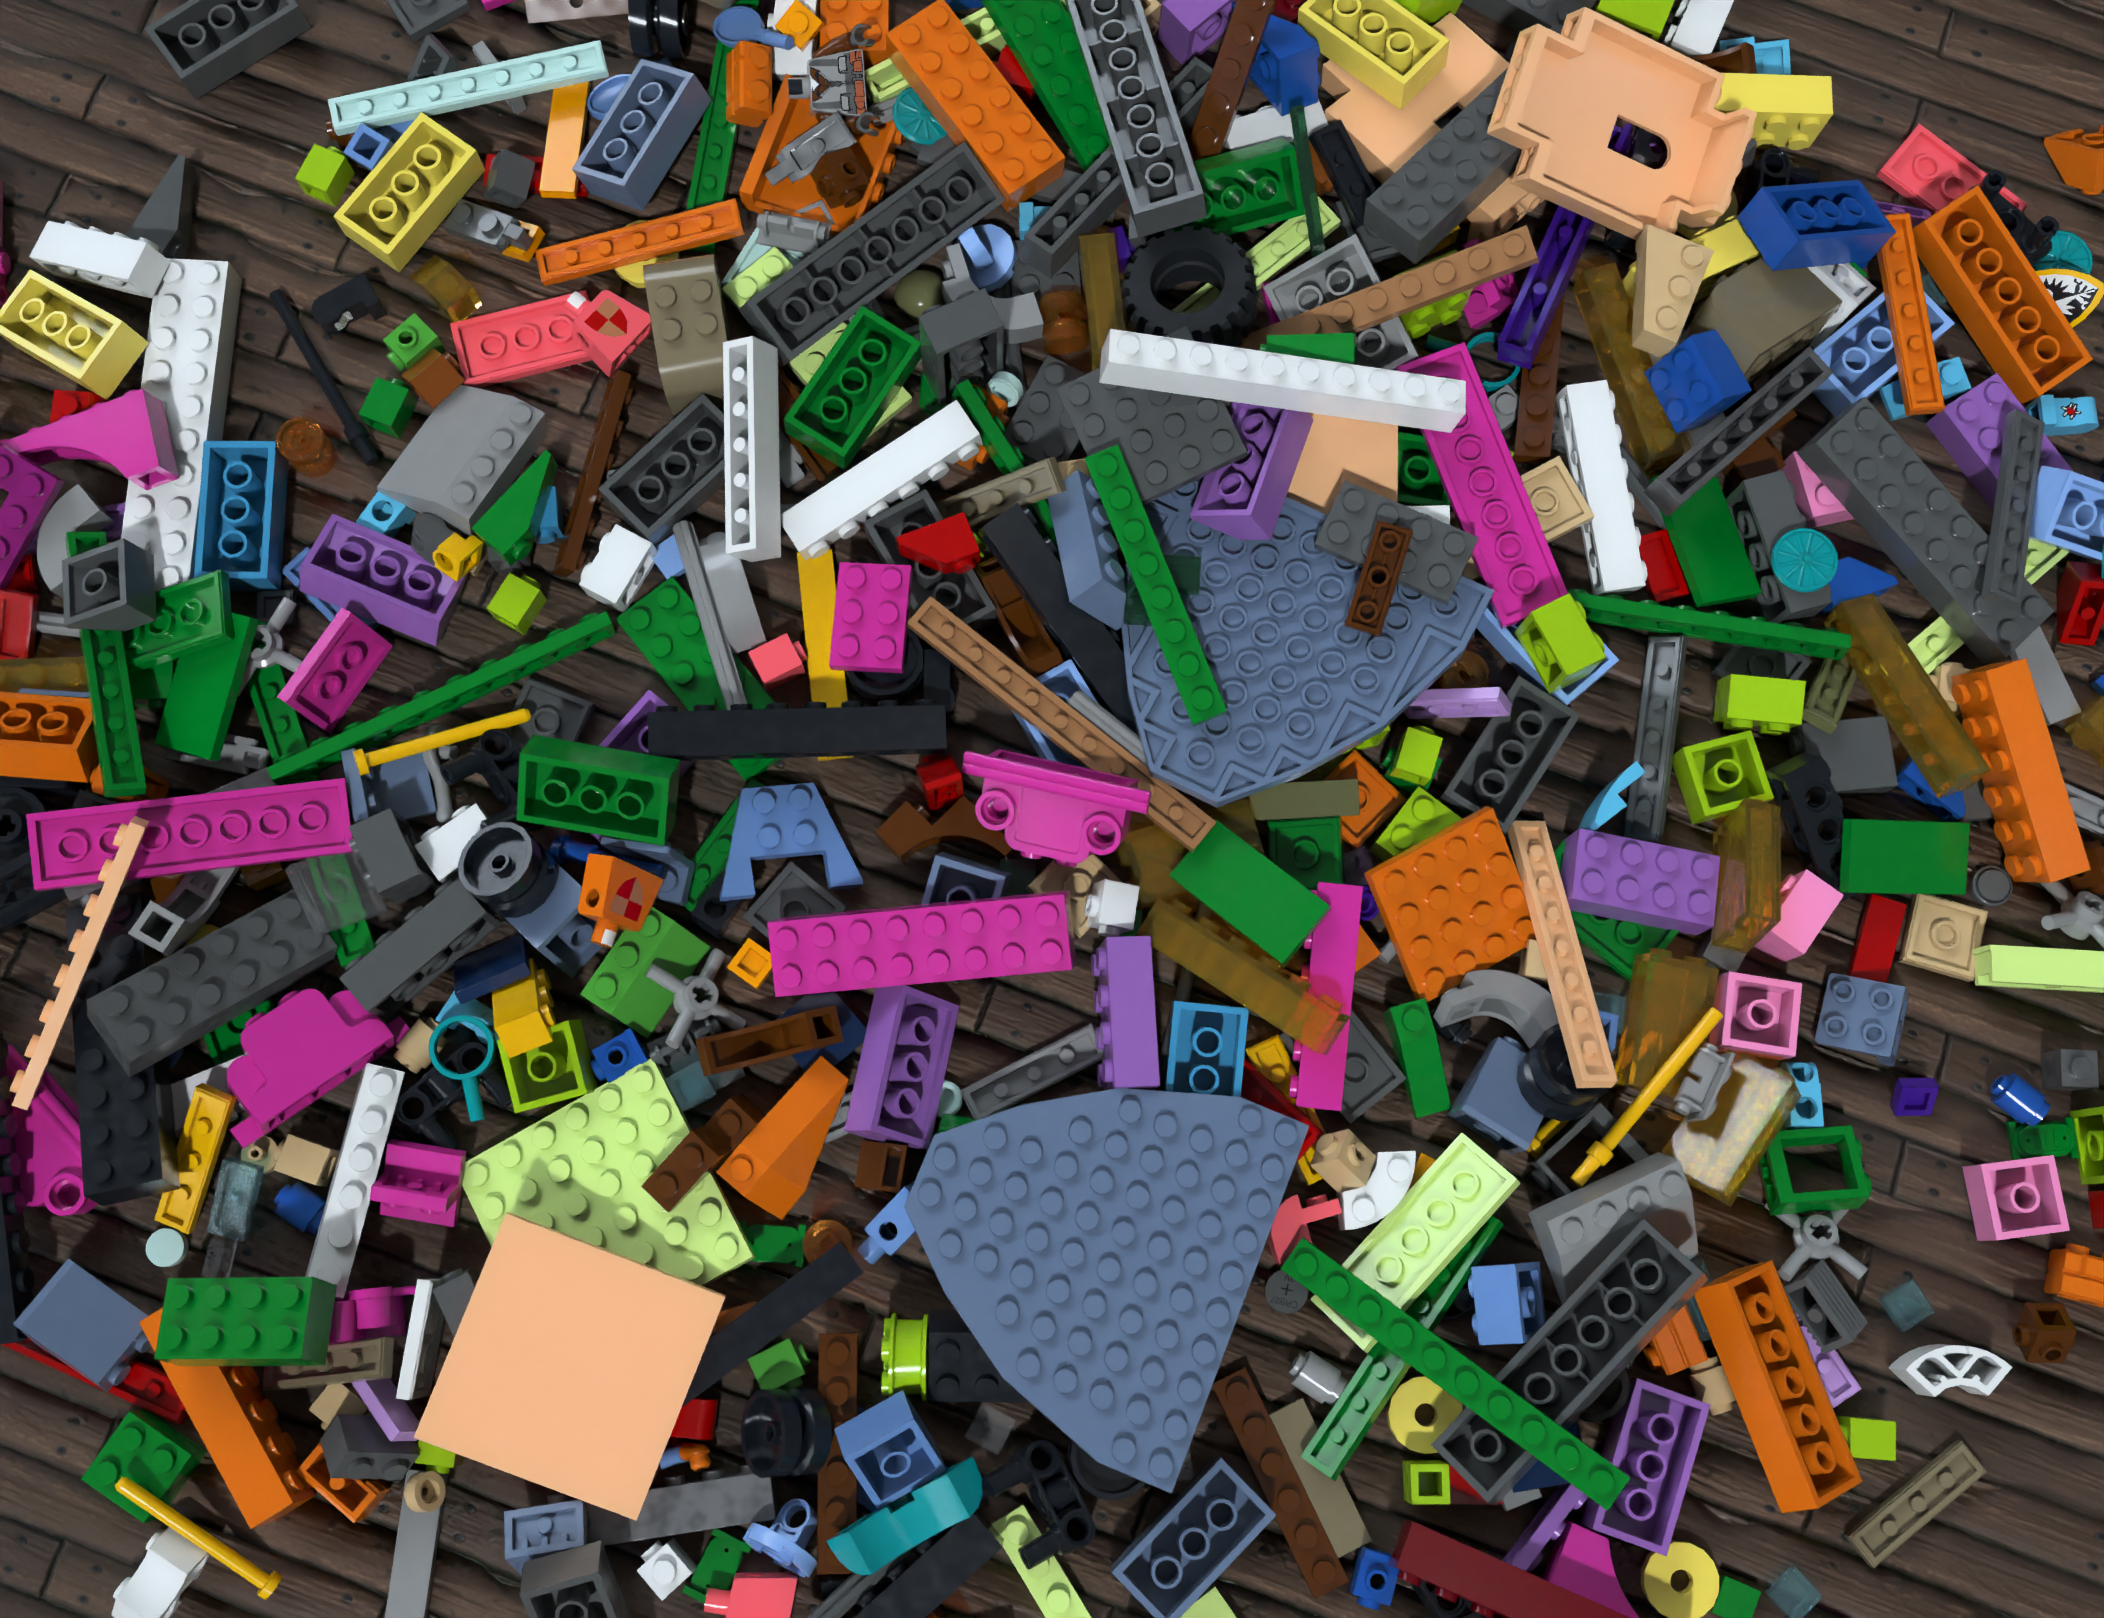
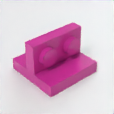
(1490, 298)
(420, 1183)

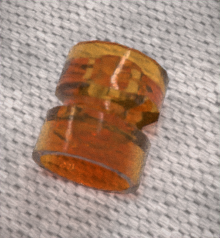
(1063, 322)
(306, 447)
(1458, 676)
(824, 1236)

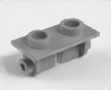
(791, 232)
(1699, 1098)

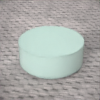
(1005, 387)
(950, 1099)
(167, 1247)

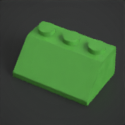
(621, 982)

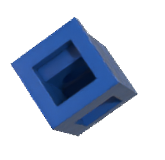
(632, 1051)
(1371, 1562)

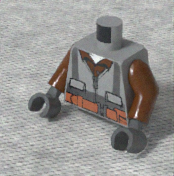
(838, 82)

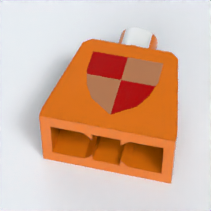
(616, 896)

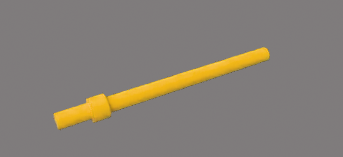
(1601, 1152)

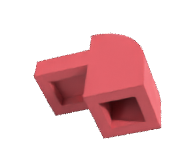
(1292, 1221)

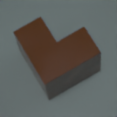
(881, 1166)

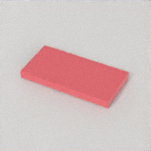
(1933, 172)
(517, 342)

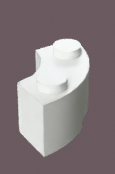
(1384, 1190)
(1940, 1366)
(161, 1578)

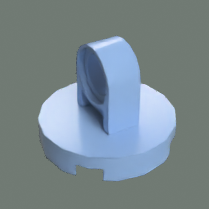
(988, 255)
(786, 1543)

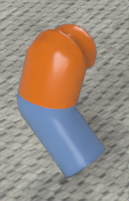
(685, 1452)

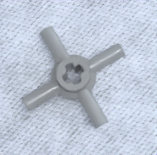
(273, 652)
(2079, 915)
(685, 994)
(1810, 1248)

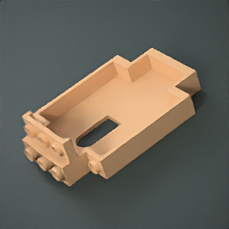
(1564, 106)
(1391, 136)

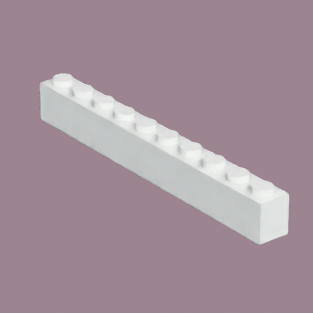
(1282, 381)

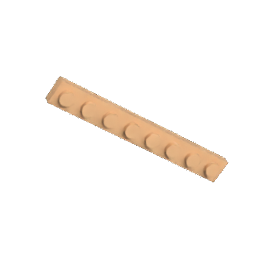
(1562, 956)
(71, 977)

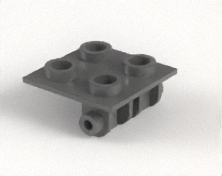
(674, 1060)

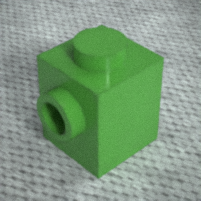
(411, 342)
(780, 1365)

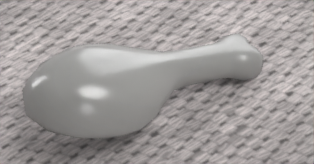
(433, 761)

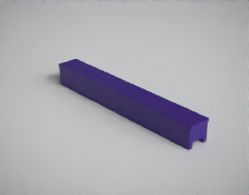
(1550, 277)

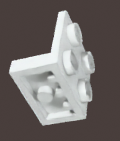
(1848, 286)

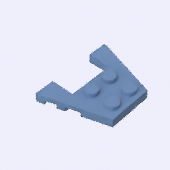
(784, 824)

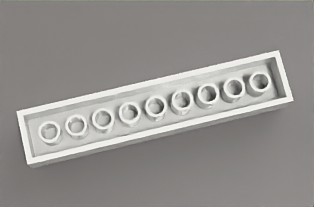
(190, 373)

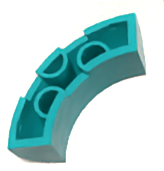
(910, 1520)

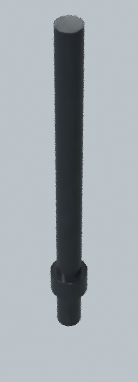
(354, 430)

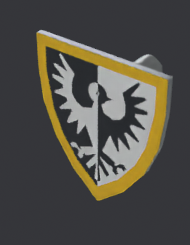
(2073, 292)

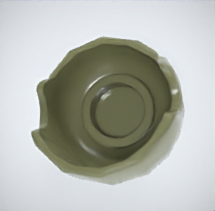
(917, 293)

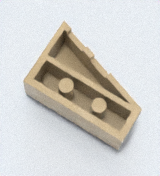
(1666, 286)

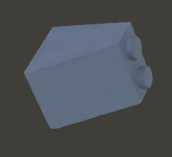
(558, 928)
(1493, 1101)
(85, 1326)

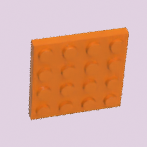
(1452, 904)

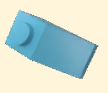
(1953, 384)

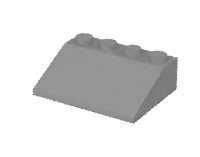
(1335, 275)
(465, 456)
(1593, 1220)

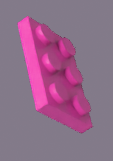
(871, 617)
(335, 670)

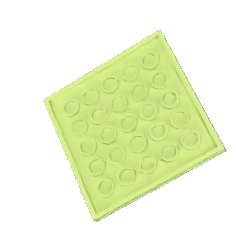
(586, 1175)

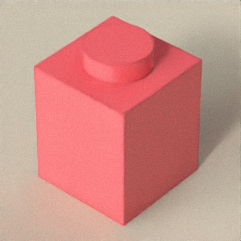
(778, 661)

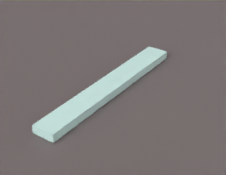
(469, 87)

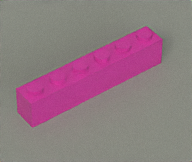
(1331, 972)

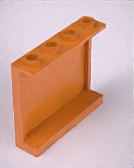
(789, 121)

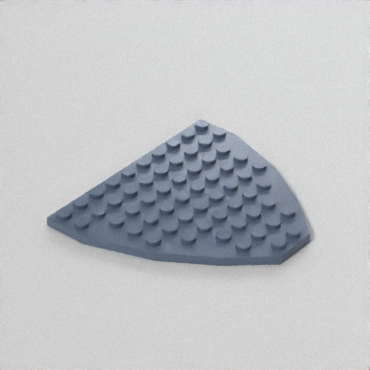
(1280, 655)
(1107, 1254)

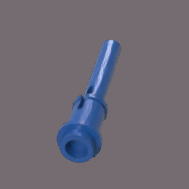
(566, 850)

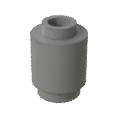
(1317, 1378)

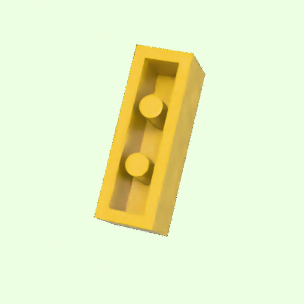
(524, 1012)

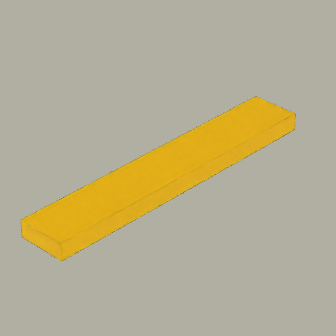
(818, 608)

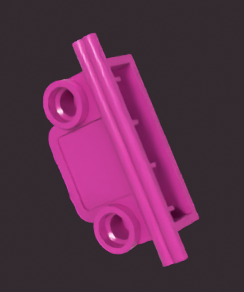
(1054, 805)
(303, 1054)
(49, 1146)
(370, 1314)

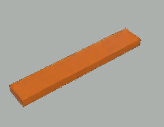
(639, 242)
(1909, 320)

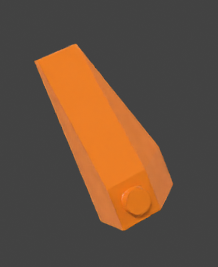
(2079, 158)
(783, 1148)

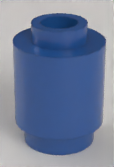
(2019, 1099)
(300, 1207)

